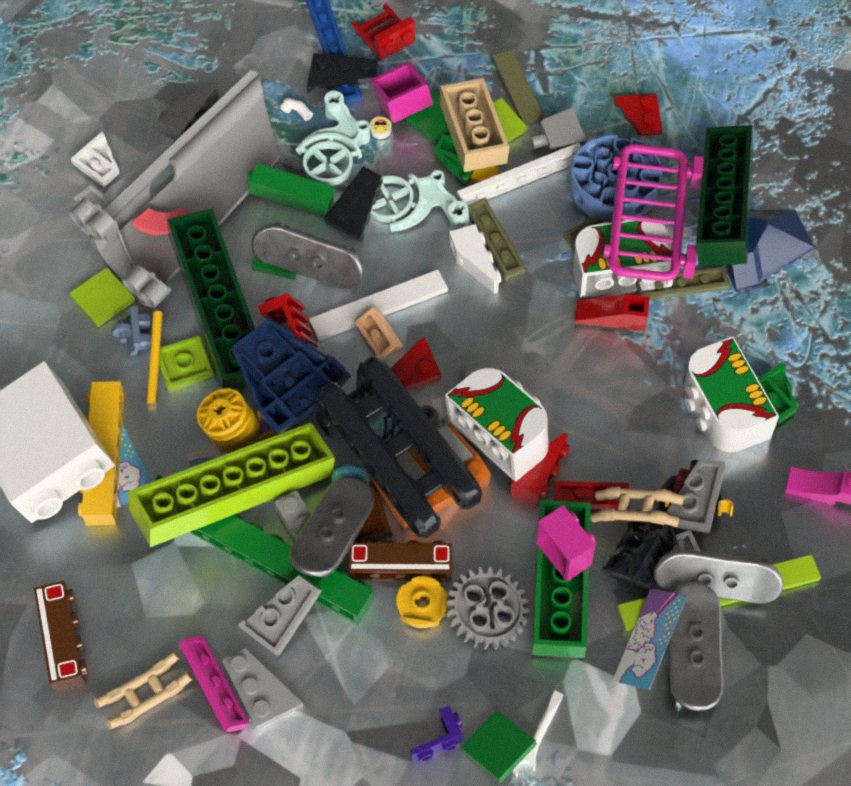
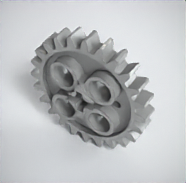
(464, 610)

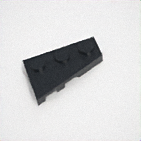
(337, 70)
(353, 208)

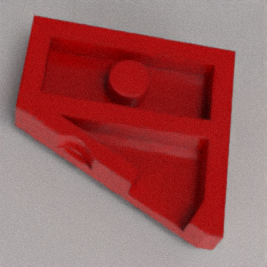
(642, 113)
(417, 367)

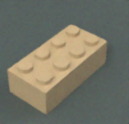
(474, 125)

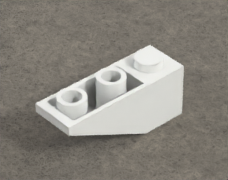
(470, 253)

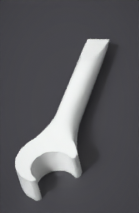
(540, 730)

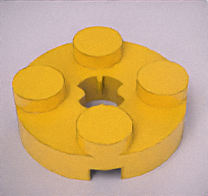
(422, 616)

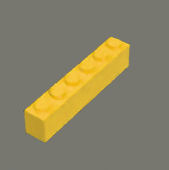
(106, 420)

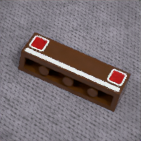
(400, 560)
(60, 636)

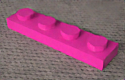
(214, 684)

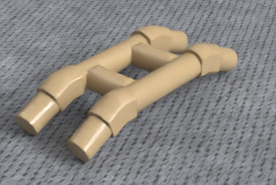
(647, 513)
(128, 688)

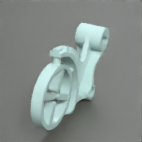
(347, 134)
(431, 194)

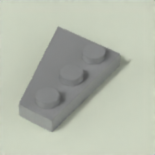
(700, 496)
(281, 616)
(259, 689)

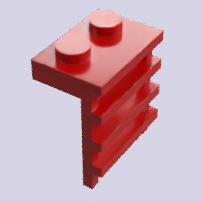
(390, 36)
(288, 309)

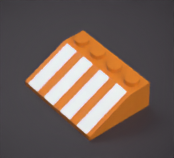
(416, 467)

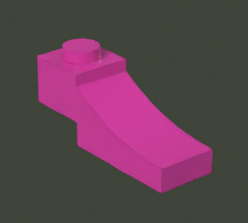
(820, 485)

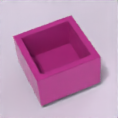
(401, 92)
(565, 542)

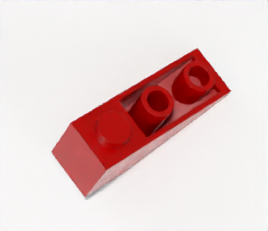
(615, 311)
(535, 482)

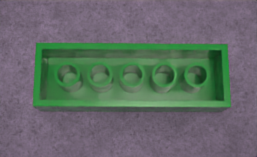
(559, 603)

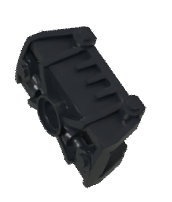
(646, 547)

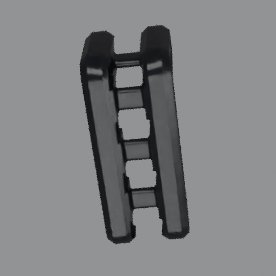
(378, 391)

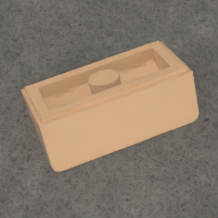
(378, 333)

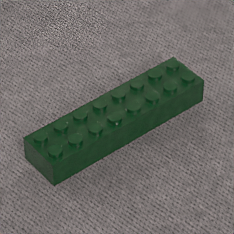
(725, 196)
(212, 290)

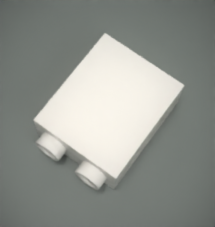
(46, 445)

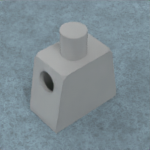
(559, 132)

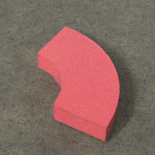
(156, 222)

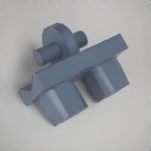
(131, 331)

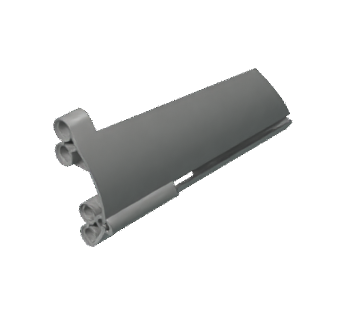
(209, 173)

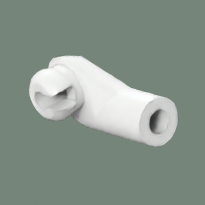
(299, 106)

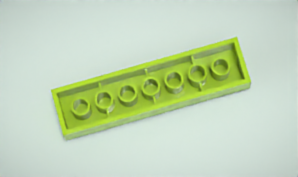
(230, 484)

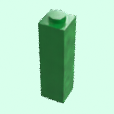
(290, 189)

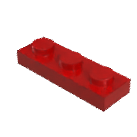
(585, 492)

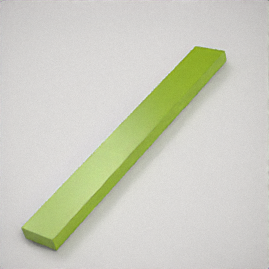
(794, 574)

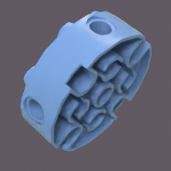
(595, 180)

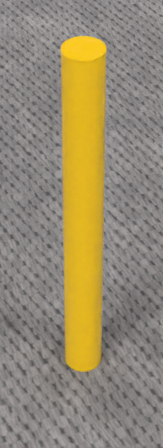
(154, 357)

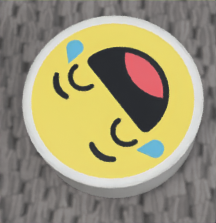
(380, 127)

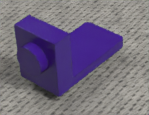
(449, 742)

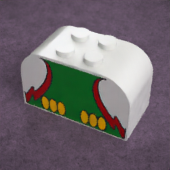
(592, 271)
(728, 398)
(500, 420)

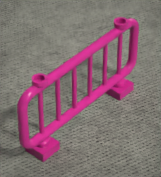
(677, 259)

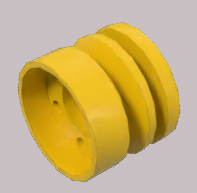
(228, 420)

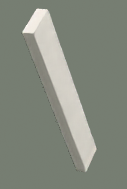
(518, 176)
(386, 301)

